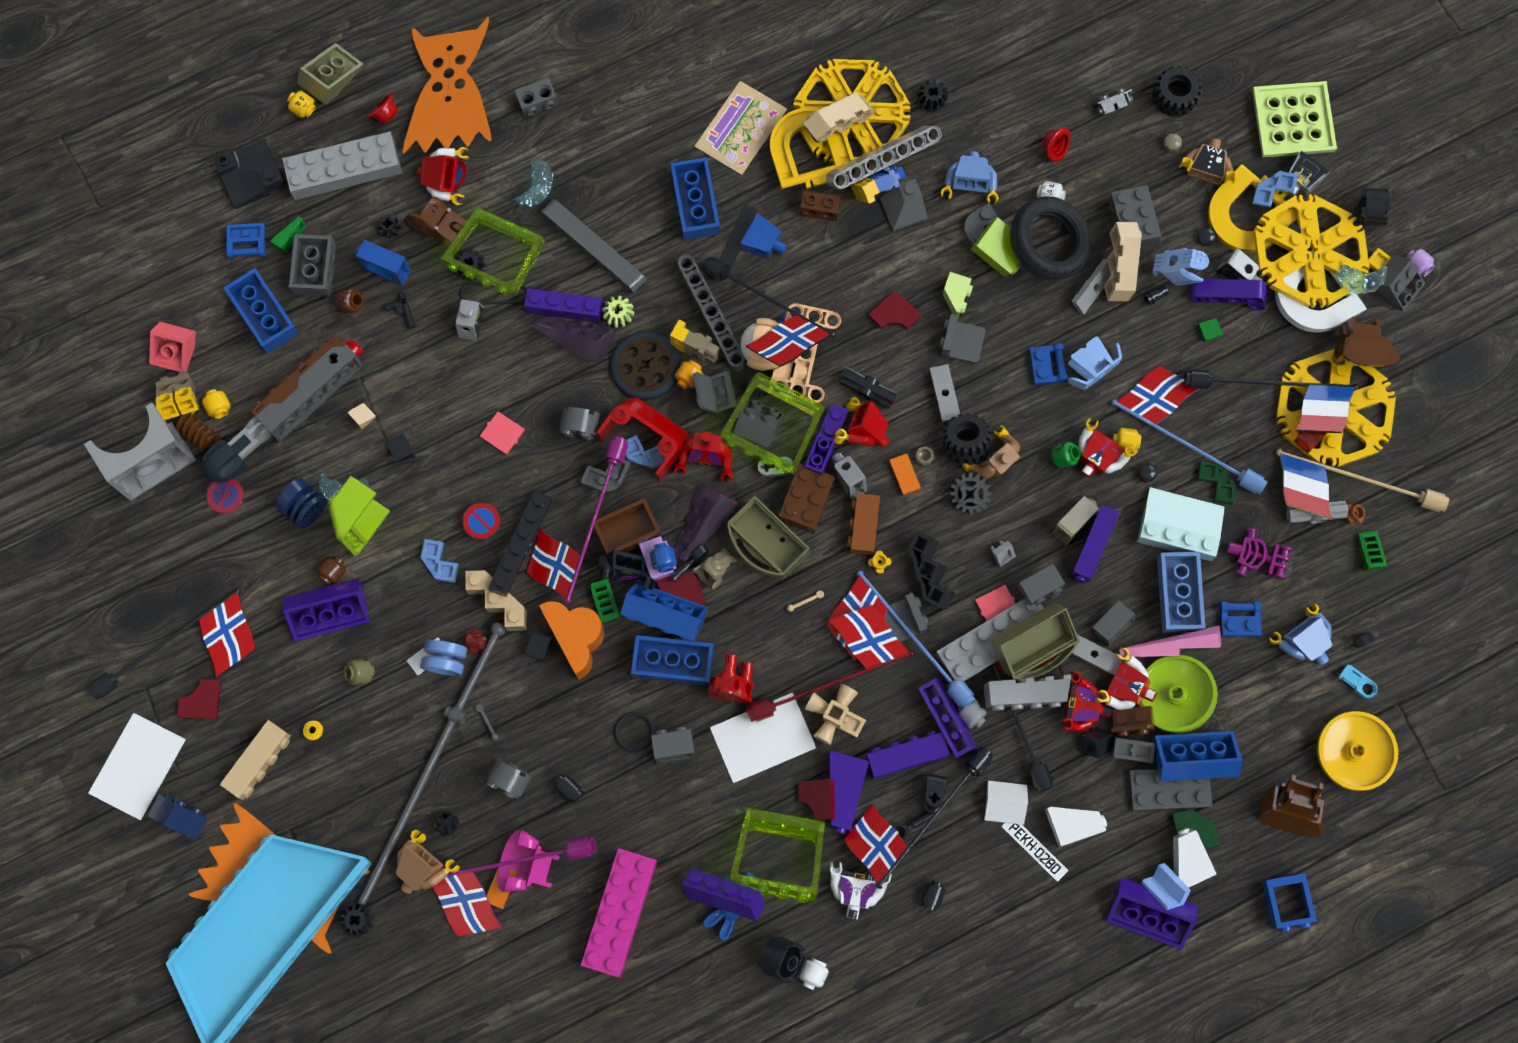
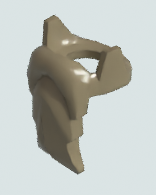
(716, 567)

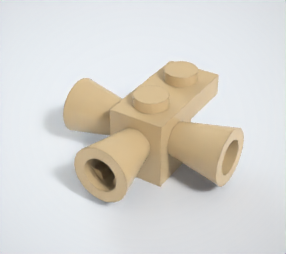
(836, 715)

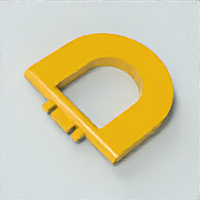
(782, 156)
(1219, 216)

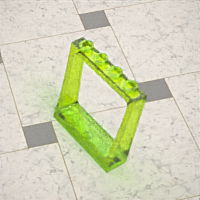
(483, 217)
(787, 395)
(783, 826)

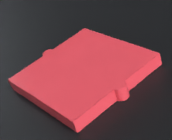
(502, 433)
(995, 602)

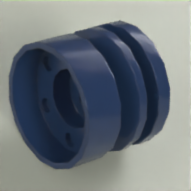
(301, 503)

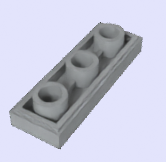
(1092, 287)
(942, 383)
(1105, 659)

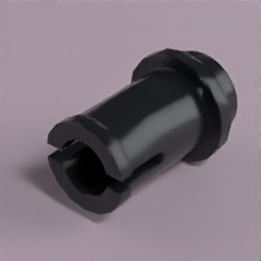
(1152, 296)

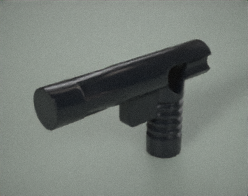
(402, 309)

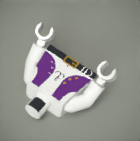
(855, 890)

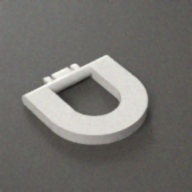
(1314, 320)

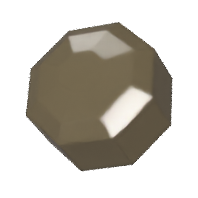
(1172, 142)
(924, 456)

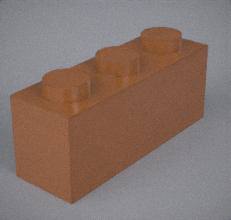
(864, 524)

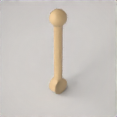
(820, 594)

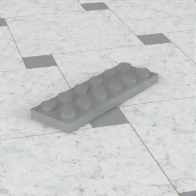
(974, 650)

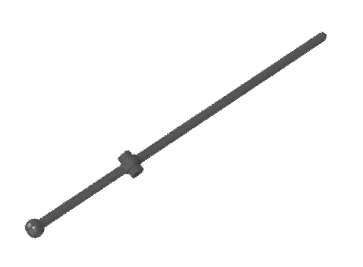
(454, 715)

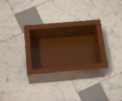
(806, 499)
(627, 527)

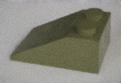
(329, 73)

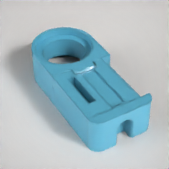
(1357, 680)

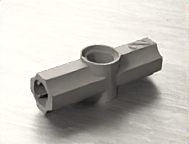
(1338, 511)

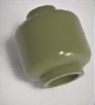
(359, 672)

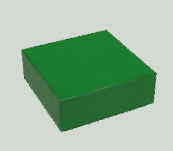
(1210, 330)

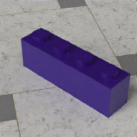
(563, 305)
(947, 717)
(907, 755)
(723, 894)

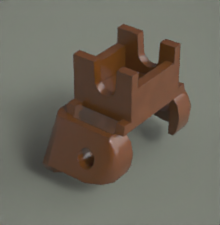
(426, 222)
(1364, 345)
(1301, 808)

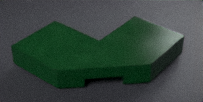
(1214, 473)
(1206, 830)

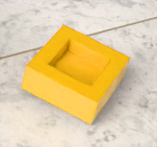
(1378, 260)

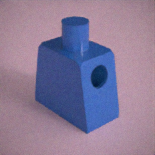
(763, 238)

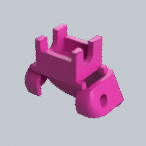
(533, 871)

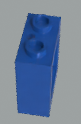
(383, 262)
(1268, 886)

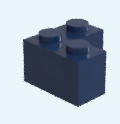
(175, 815)

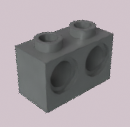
(534, 92)

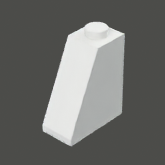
(1074, 824)
(1191, 858)

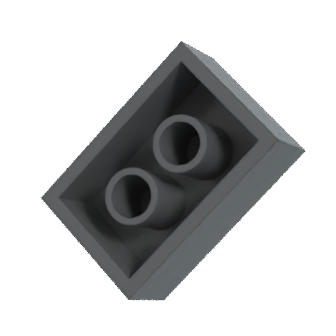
(1136, 206)
(312, 265)

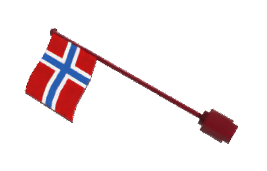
(868, 640)

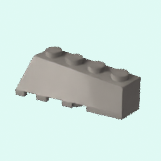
(1027, 693)

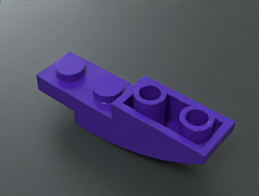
(824, 442)

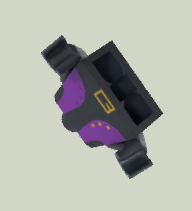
(623, 567)

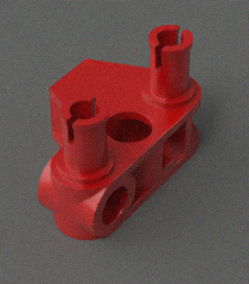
(730, 686)

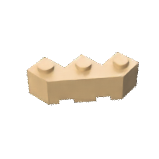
(838, 116)
(1123, 261)
(515, 614)

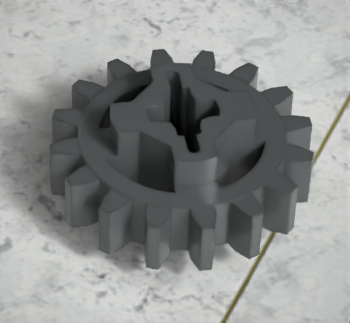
(966, 487)

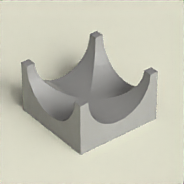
(149, 463)

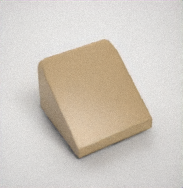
(361, 415)

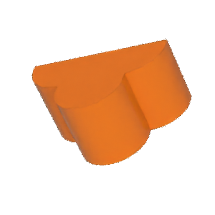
(577, 633)

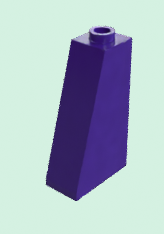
(1094, 544)
(848, 781)

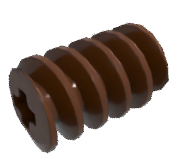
(195, 433)

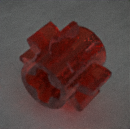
(475, 641)

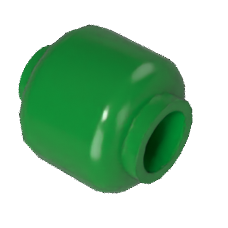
(1065, 455)

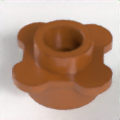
(1355, 513)

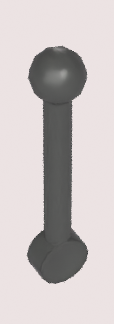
(480, 709)

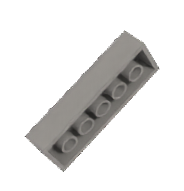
(342, 165)

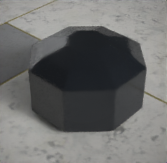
(1206, 236)
(1147, 472)
(1363, 639)

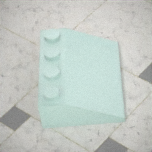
(1181, 524)

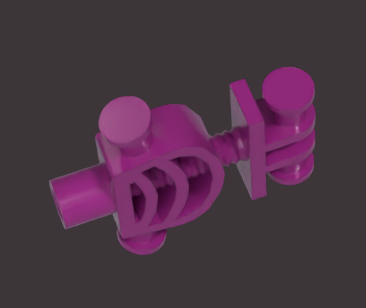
(1245, 550)

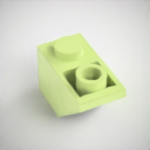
(955, 292)

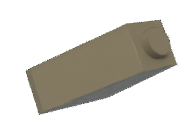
(1075, 520)

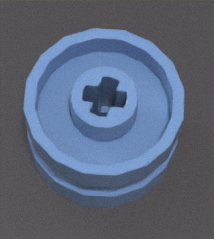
(443, 658)

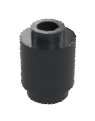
(568, 788)
(933, 895)

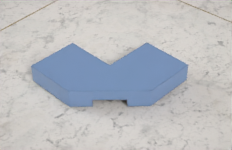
(1280, 181)
(636, 454)
(431, 556)

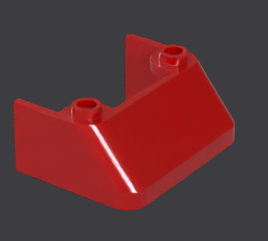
(671, 434)

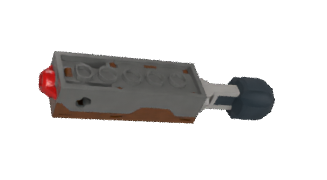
(286, 406)

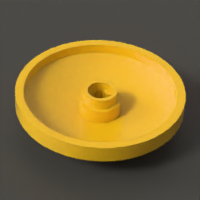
(1357, 751)

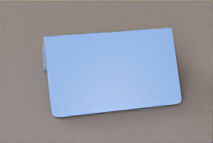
(1167, 887)

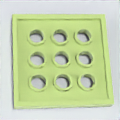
(1299, 92)

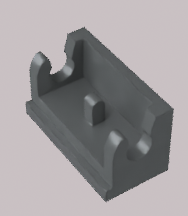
(1114, 623)
(1133, 749)

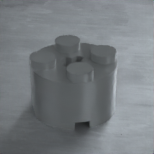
(579, 422)
(508, 777)

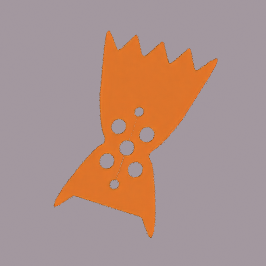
(432, 114)
(243, 840)

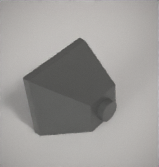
(904, 205)

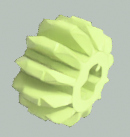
(612, 308)

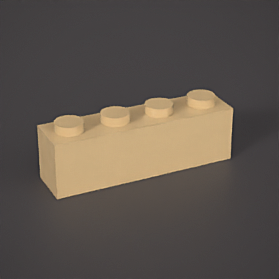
(255, 760)

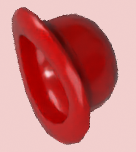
(384, 110)
(1057, 143)

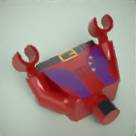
(706, 451)
(1081, 707)

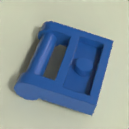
(246, 234)
(1042, 365)
(1240, 625)

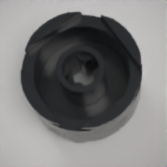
(1374, 206)
(782, 959)

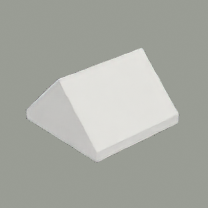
(1006, 802)

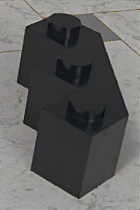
(929, 571)

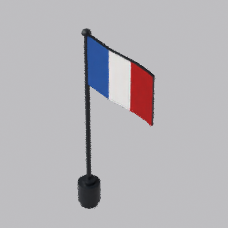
(1323, 406)

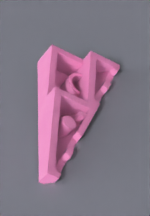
(1172, 645)

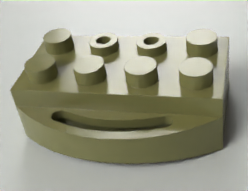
(764, 543)
(1035, 641)

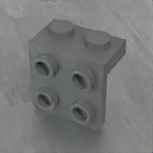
(962, 340)
(714, 392)
(910, 614)

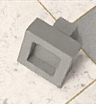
(1003, 553)

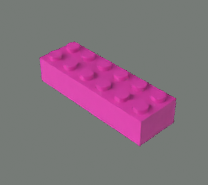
(619, 913)

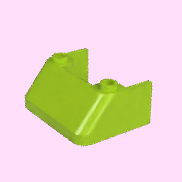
(355, 515)

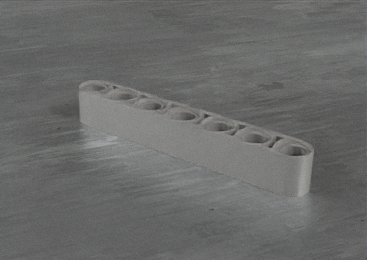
(875, 156)

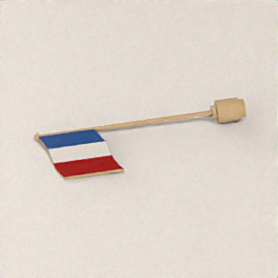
(1308, 487)

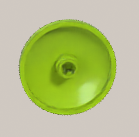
(1184, 693)

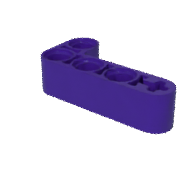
(1231, 291)

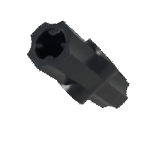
(868, 387)

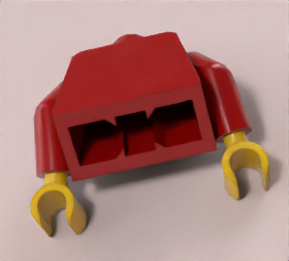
(866, 426)

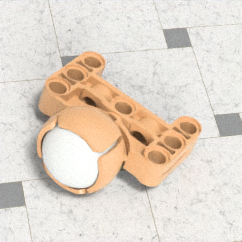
(802, 367)

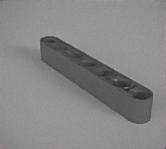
(593, 246)
(710, 304)

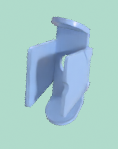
(1183, 259)
(1092, 363)

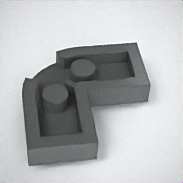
(977, 221)
(595, 478)

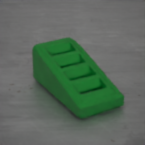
(285, 239)
(1368, 566)
(600, 584)

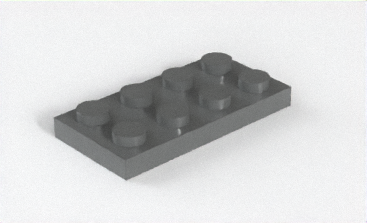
(1153, 794)

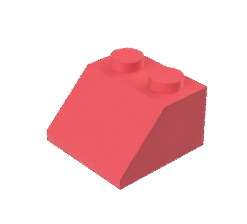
(171, 346)

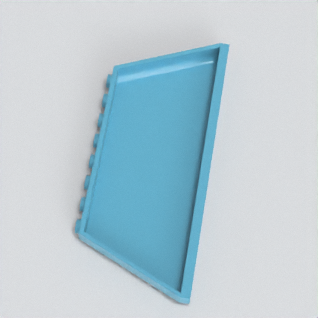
(258, 931)

